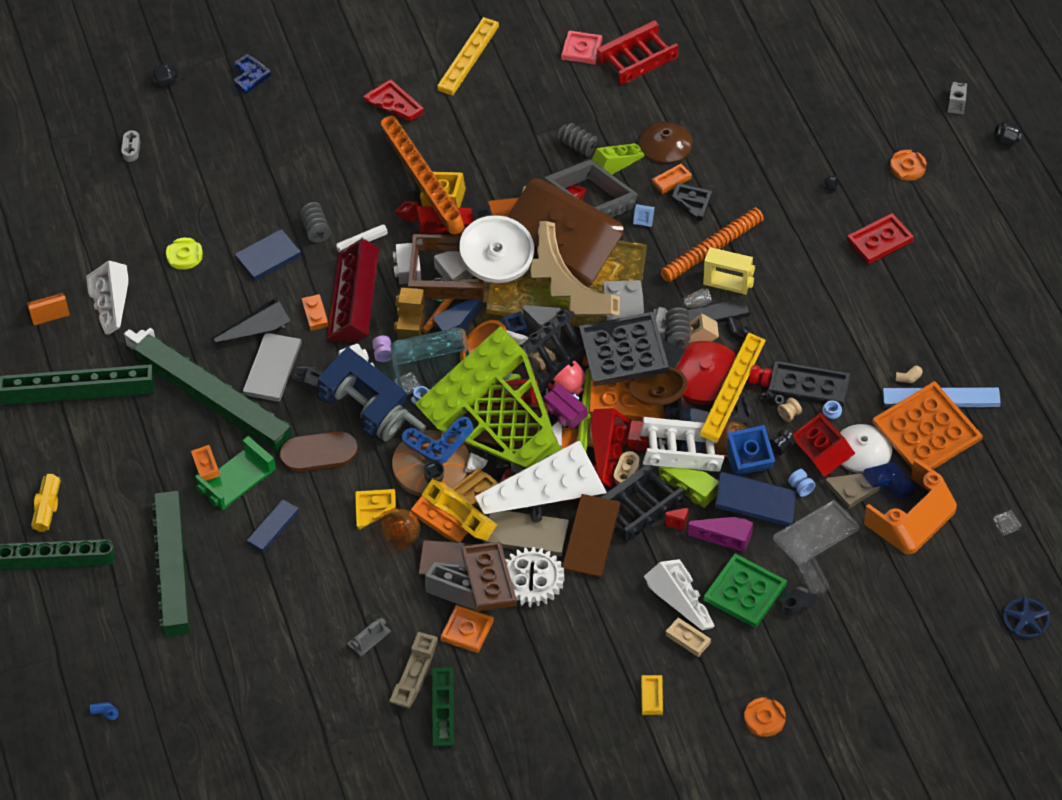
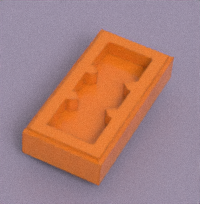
(670, 178)

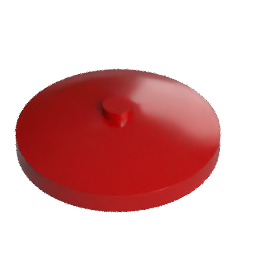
(706, 369)

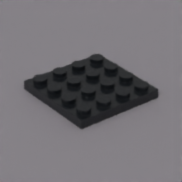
(624, 349)

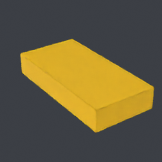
(652, 695)

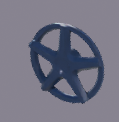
(1026, 617)

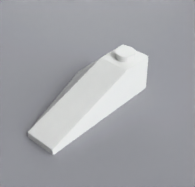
(672, 584)

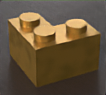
(409, 313)

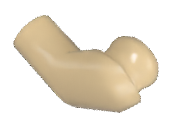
(909, 377)

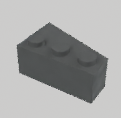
(450, 583)

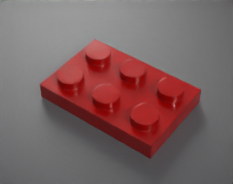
(880, 238)

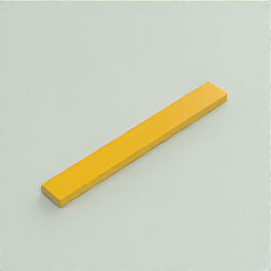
(732, 388)

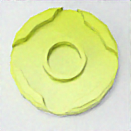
(184, 253)

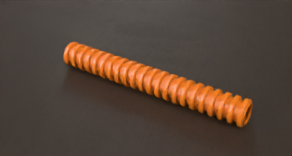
(718, 240)

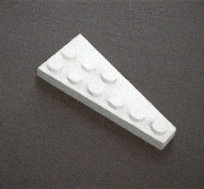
(553, 479)

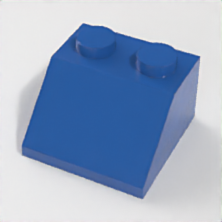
(749, 450)

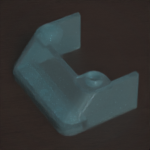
(427, 346)

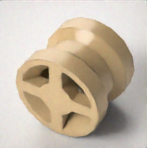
(789, 409)

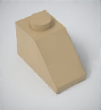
(703, 329)

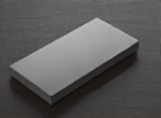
(272, 367)

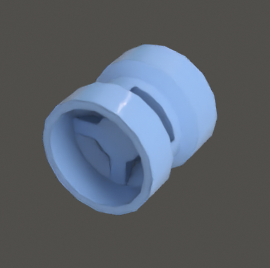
(801, 482)

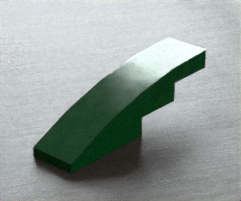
(443, 706)

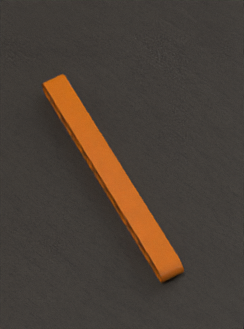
(423, 175)

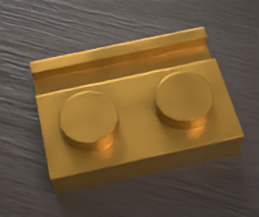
(473, 485)

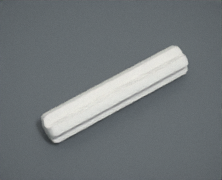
(369, 235)

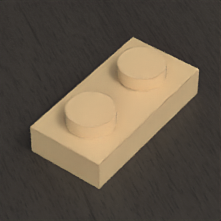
(688, 637)

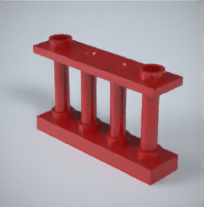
(630, 41)

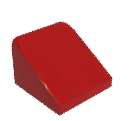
(408, 211)
(677, 518)

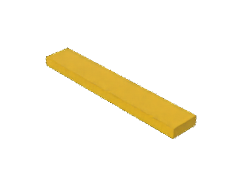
(467, 56)

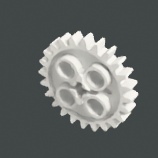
(550, 577)

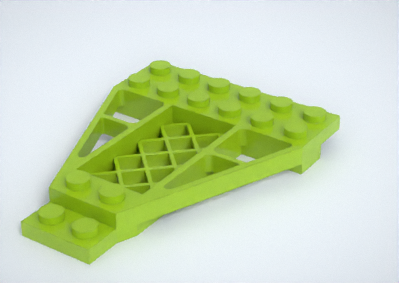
(474, 379)

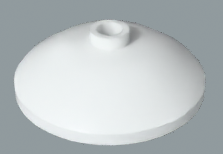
(867, 454)

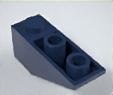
(458, 316)

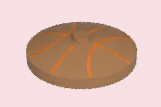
(410, 466)

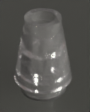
(699, 298)

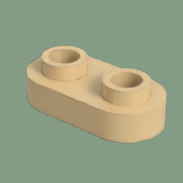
(625, 470)

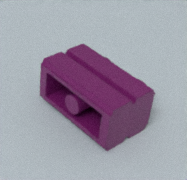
(565, 407)

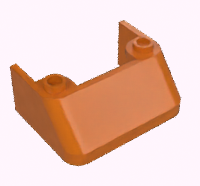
(914, 529)

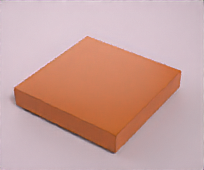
(467, 628)

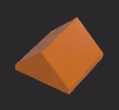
(48, 309)

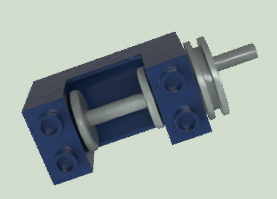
(381, 397)

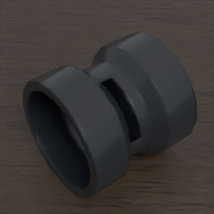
(782, 441)
(435, 468)

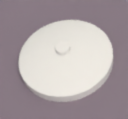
(496, 249)

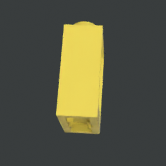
(729, 261)

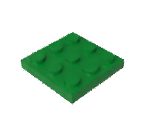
(745, 590)

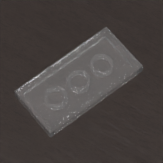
(816, 532)

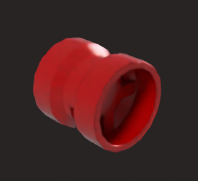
(760, 375)

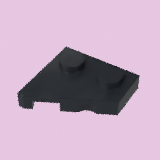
(692, 199)

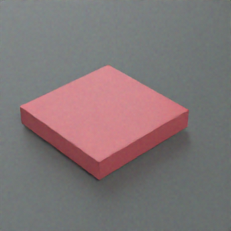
(581, 47)

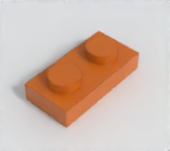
(315, 312)
(205, 463)

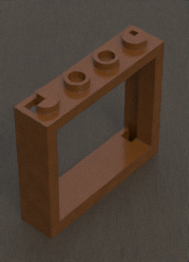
(441, 289)

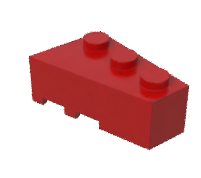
(431, 224)

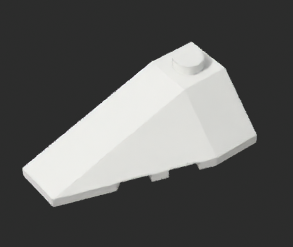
(109, 288)

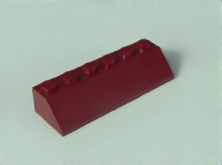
(353, 292)

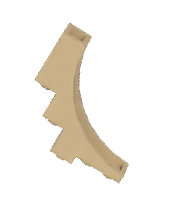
(563, 284)

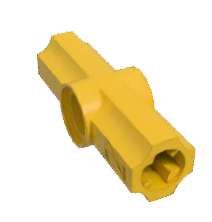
(45, 503)

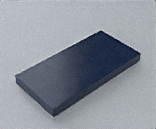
(755, 499)

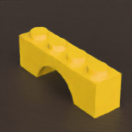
(470, 517)

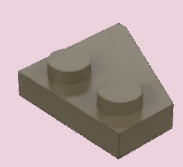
(851, 488)

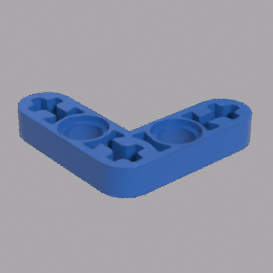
(441, 445)

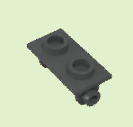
(369, 637)

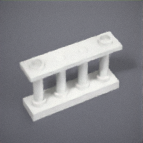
(679, 430)

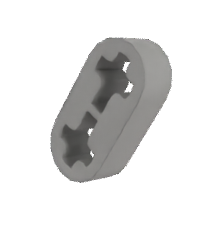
(127, 146)

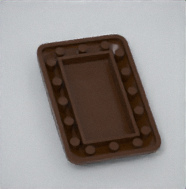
(582, 232)

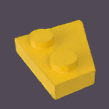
(373, 505)

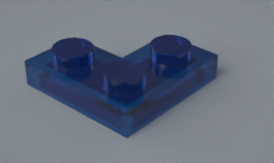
(253, 73)
(890, 475)

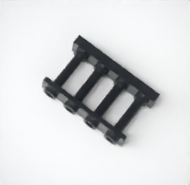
(565, 357)
(635, 484)

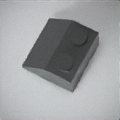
(536, 316)

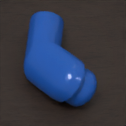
(106, 709)

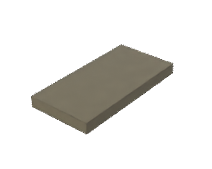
(520, 532)

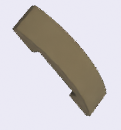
(415, 671)

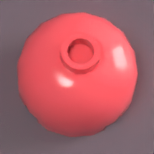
(570, 378)

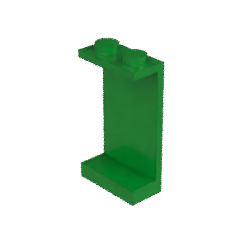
(237, 475)

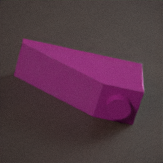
(723, 531)

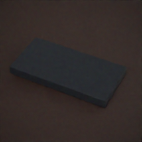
(809, 383)

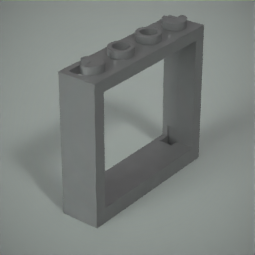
(624, 196)

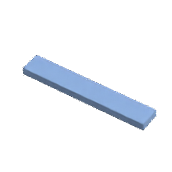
(960, 396)

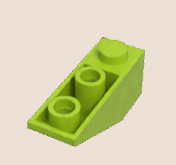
(617, 157)
(697, 484)

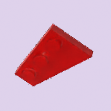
(394, 100)

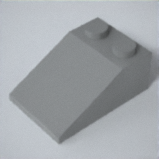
(630, 297)

